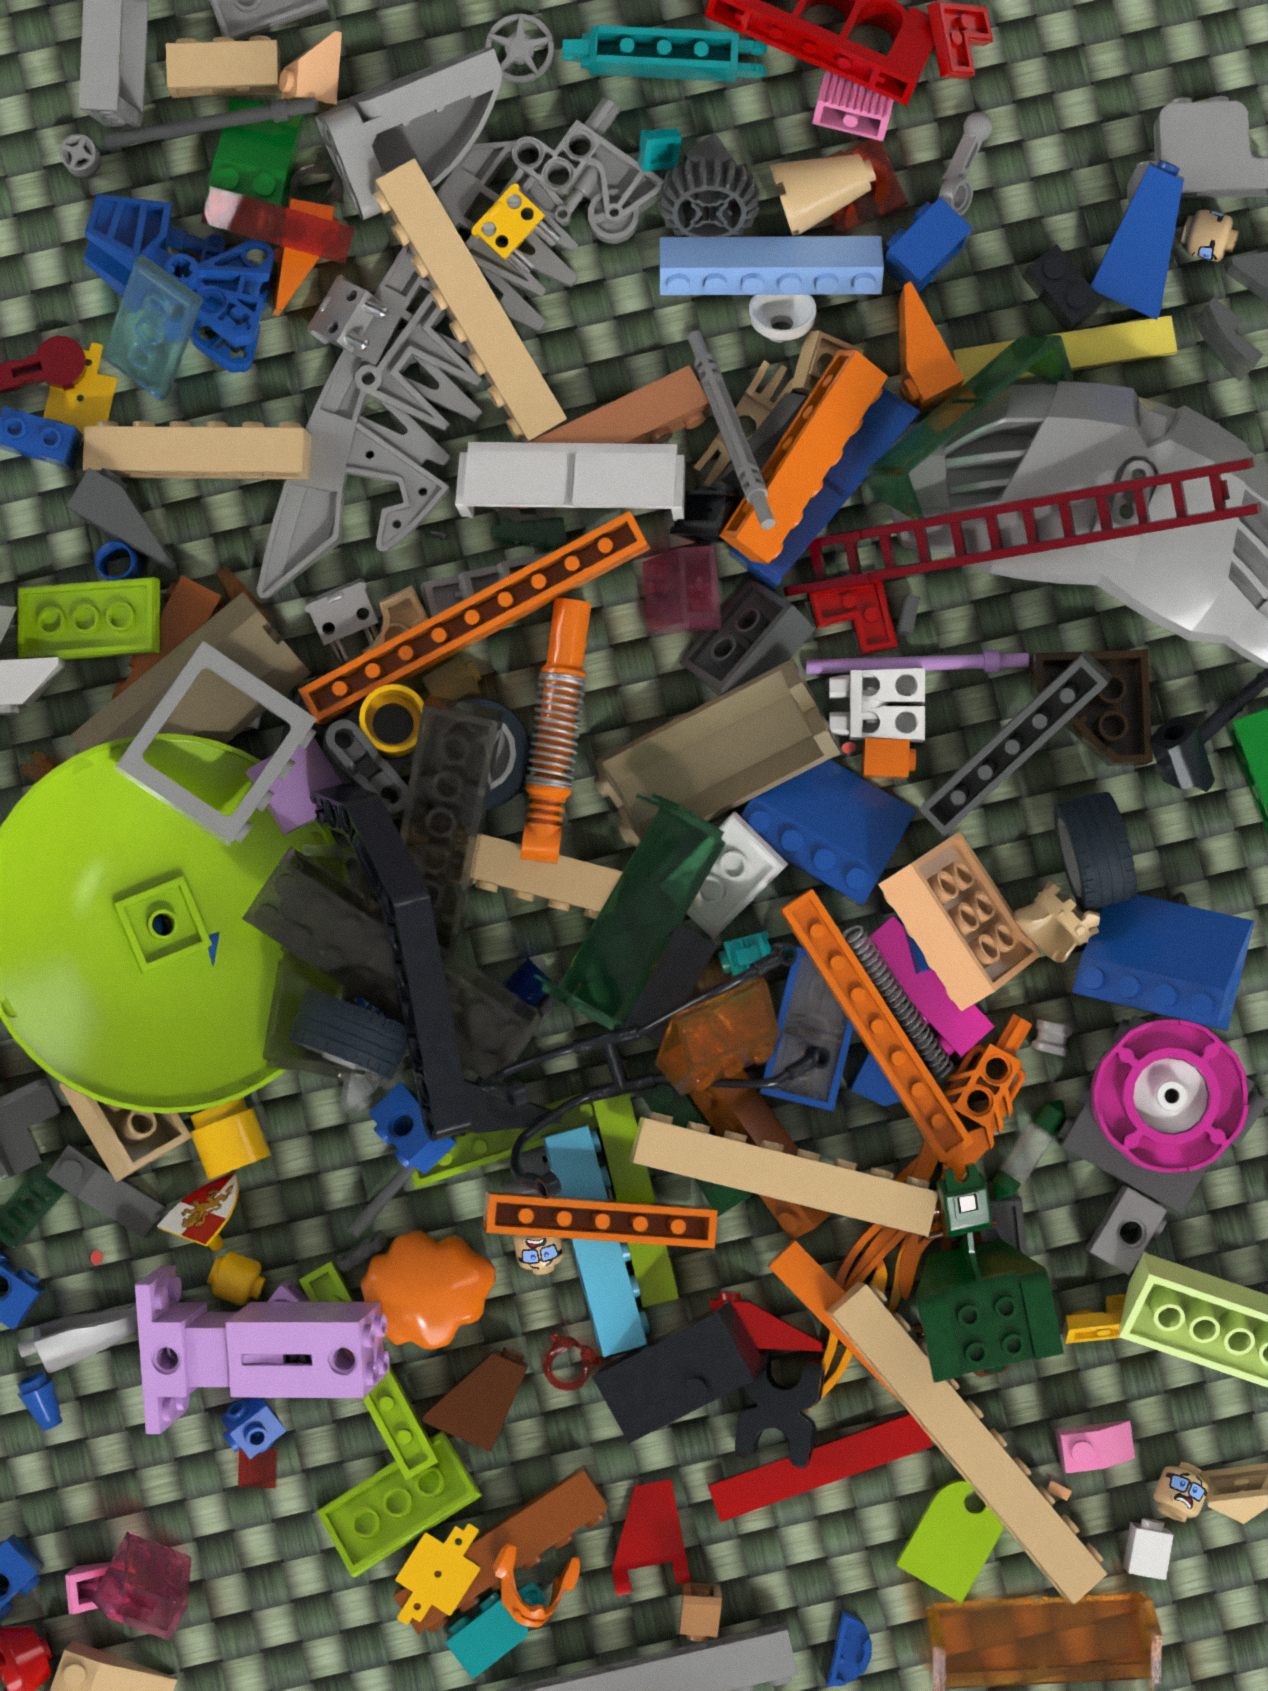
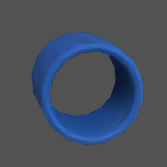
(107, 550)

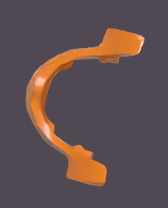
(524, 1614)

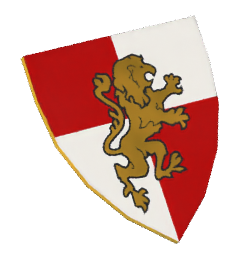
(204, 1212)

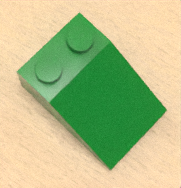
(257, 157)

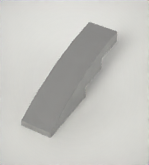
(449, 591)

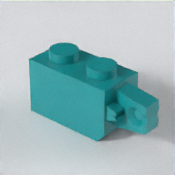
(741, 952)
(490, 1631)

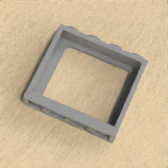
(114, 61)
(178, 798)

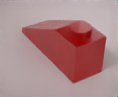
(766, 1328)

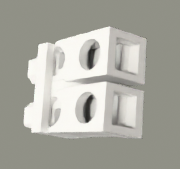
(869, 698)

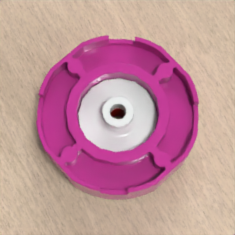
(1206, 1088)

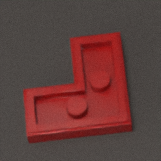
(954, 30)
(863, 605)

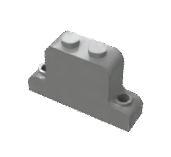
(1209, 147)

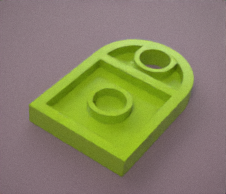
(950, 1542)

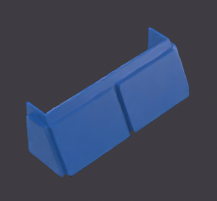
(879, 431)

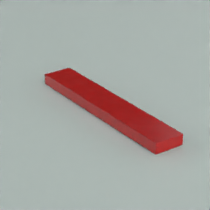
(828, 1464)

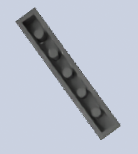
(1015, 742)

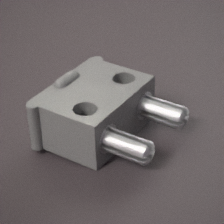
(346, 315)
(341, 609)

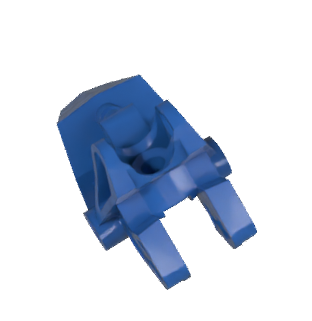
(227, 281)

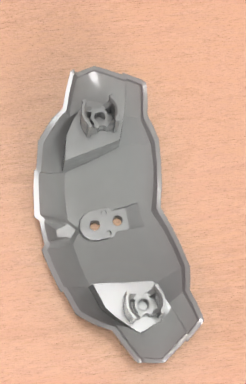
(1075, 435)

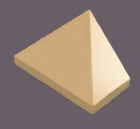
(1238, 1491)

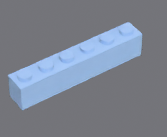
(771, 265)

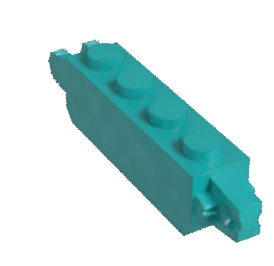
(664, 53)

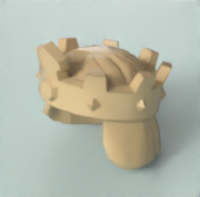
(1056, 923)

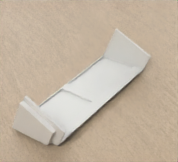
(571, 476)

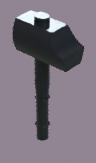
(1180, 743)

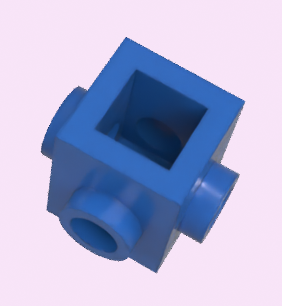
(251, 1426)

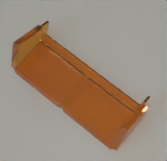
(1044, 1641)

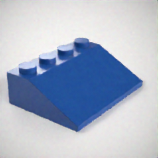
(831, 827)
(1166, 960)

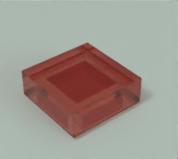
(259, 1470)

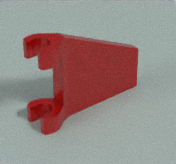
(650, 1535)

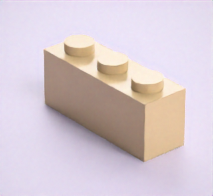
(223, 67)

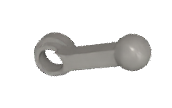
(958, 190)

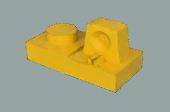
(1090, 1326)

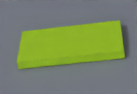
(89, 619)
(392, 1511)

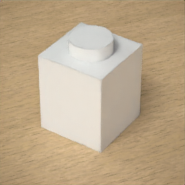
(1148, 1549)

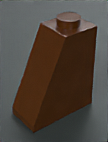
(480, 1400)

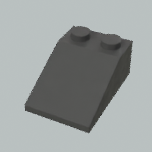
(107, 505)

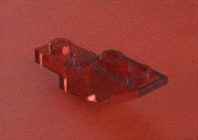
(277, 225)

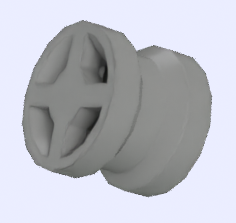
(74, 150)
(1051, 1038)

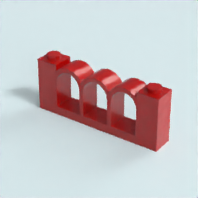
(888, 75)

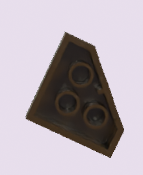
(1119, 716)

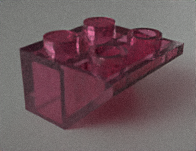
(682, 591)
(145, 1586)

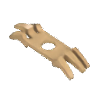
(751, 405)

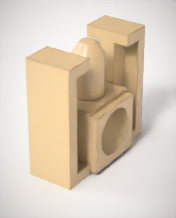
(816, 348)

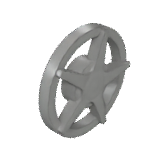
(521, 48)

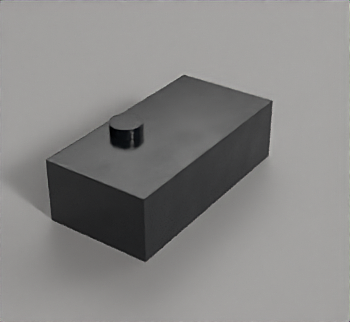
(679, 1372)

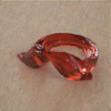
(559, 1346)

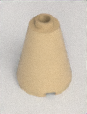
(820, 187)

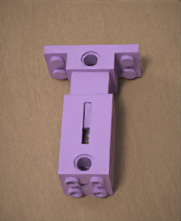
(254, 1351)

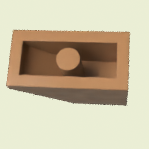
(700, 1610)

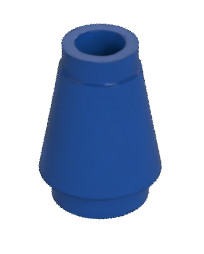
(40, 1399)

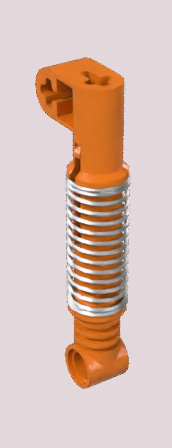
(555, 732)

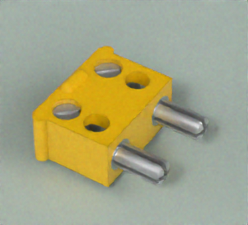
(505, 221)

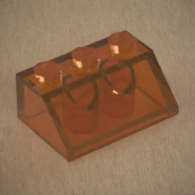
(719, 1037)

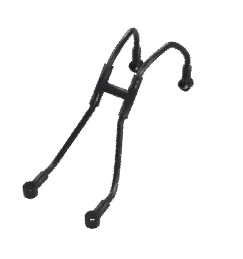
(517, 1093)

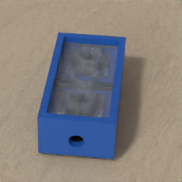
(805, 1018)

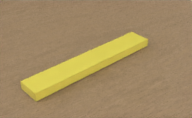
(1088, 346)

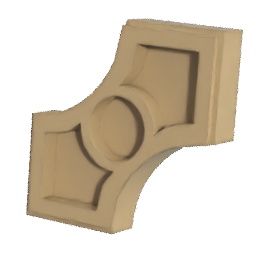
(400, 613)

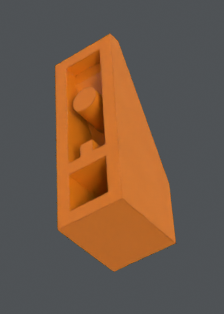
(293, 264)

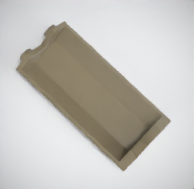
(211, 705)
(720, 751)

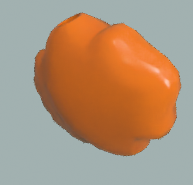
(428, 1287)

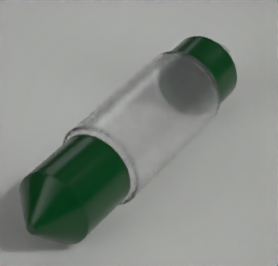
(1028, 1149)

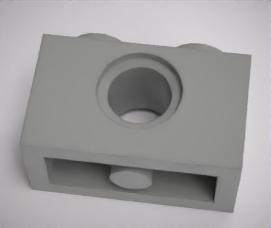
(1127, 1207)

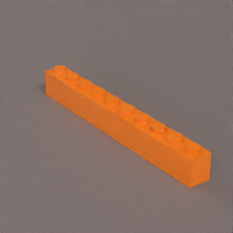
(475, 617)

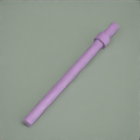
(988, 661)

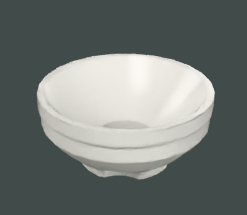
(793, 309)

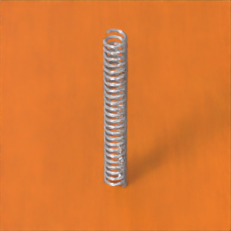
(880, 979)

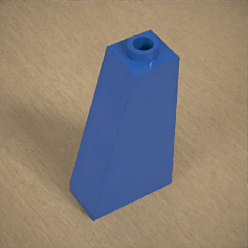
(1141, 248)

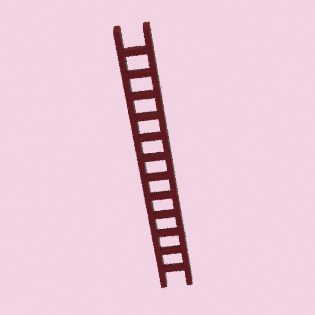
(1219, 493)

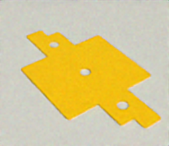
(97, 393)
(455, 1570)

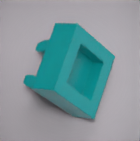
(659, 149)

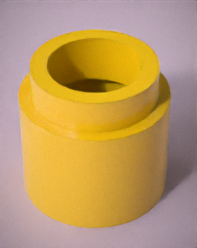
(387, 696)
(228, 1137)

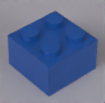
(927, 245)

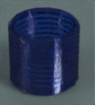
(524, 984)

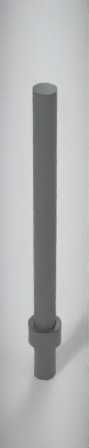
(278, 110)

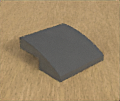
(1231, 350)

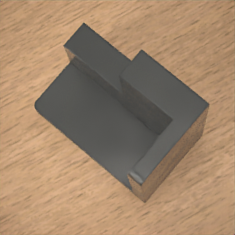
(17, 1114)

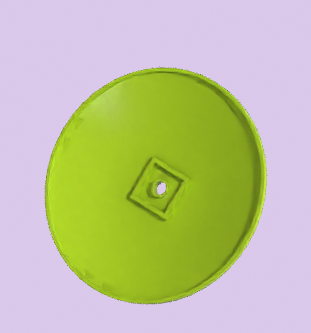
(84, 971)

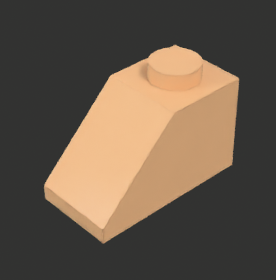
(314, 73)

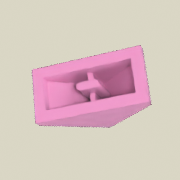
(82, 1584)

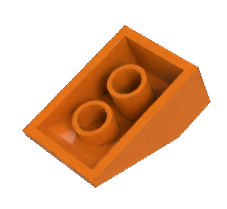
(926, 364)

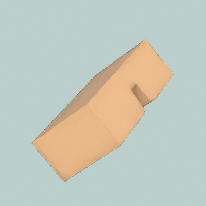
(1058, 1490)

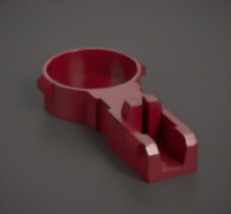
(61, 363)

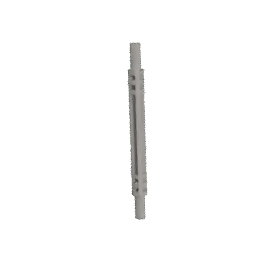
(731, 430)

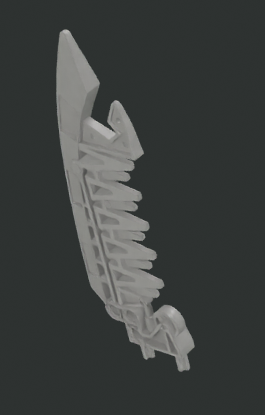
(312, 509)

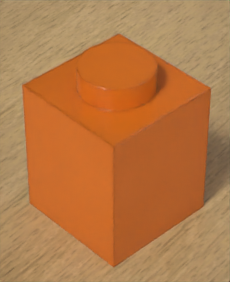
(887, 758)

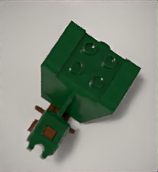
(980, 1299)

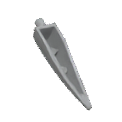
(79, 1336)

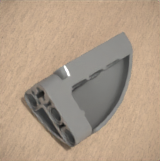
(416, 116)

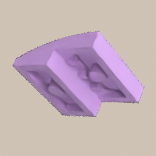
(292, 802)

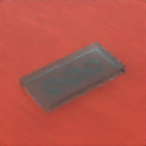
(152, 327)

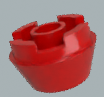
(23, 1659)

